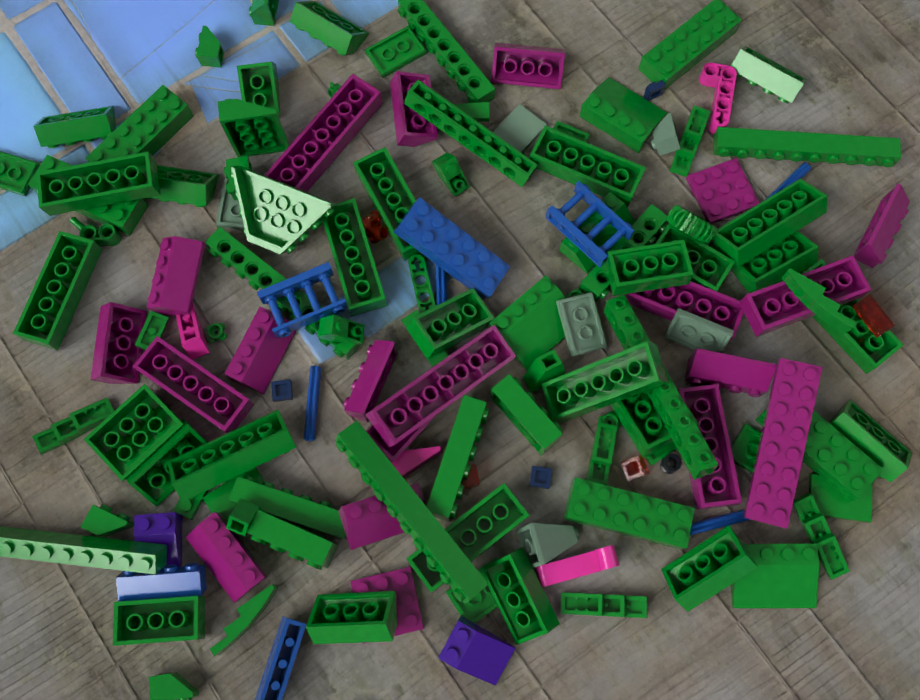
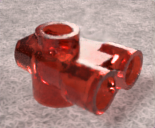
(374, 229)

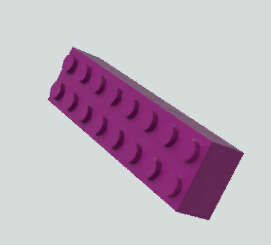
(327, 134)
(440, 386)
(782, 442)

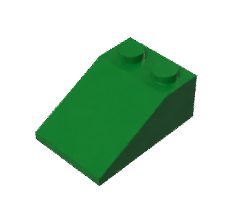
(260, 84)

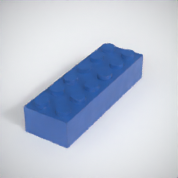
(451, 248)

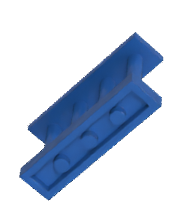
(584, 241)
(302, 281)

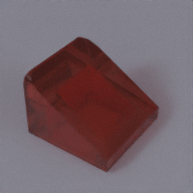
(635, 468)
(473, 478)

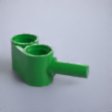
(100, 234)

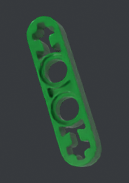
(424, 288)

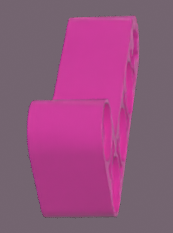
(714, 76)
(577, 566)

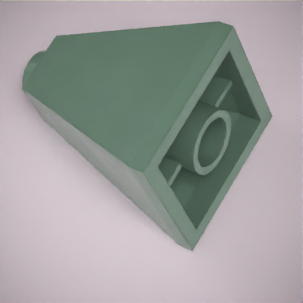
(546, 541)

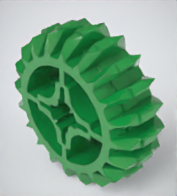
(691, 224)

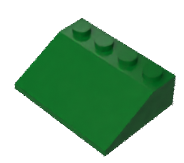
(622, 114)
(252, 128)
(769, 266)
(532, 322)
(643, 423)
(134, 432)
(783, 579)

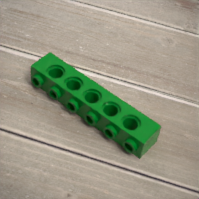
(651, 217)

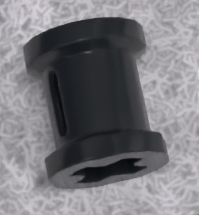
(670, 458)

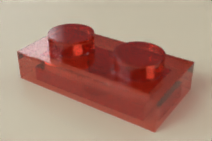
(873, 315)

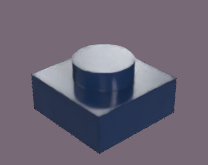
(654, 90)
(281, 390)
(540, 477)

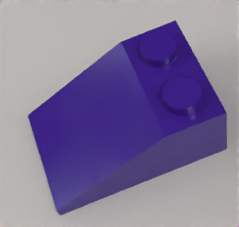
(161, 529)
(476, 651)

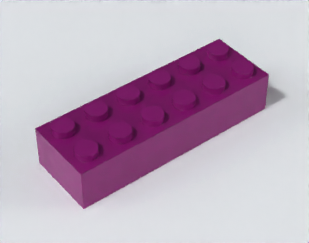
(693, 299)
(778, 306)
(193, 385)
(722, 485)

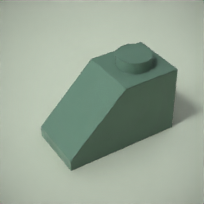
(665, 136)

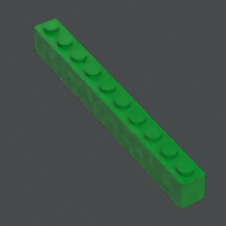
(806, 146)
(410, 512)
(82, 550)

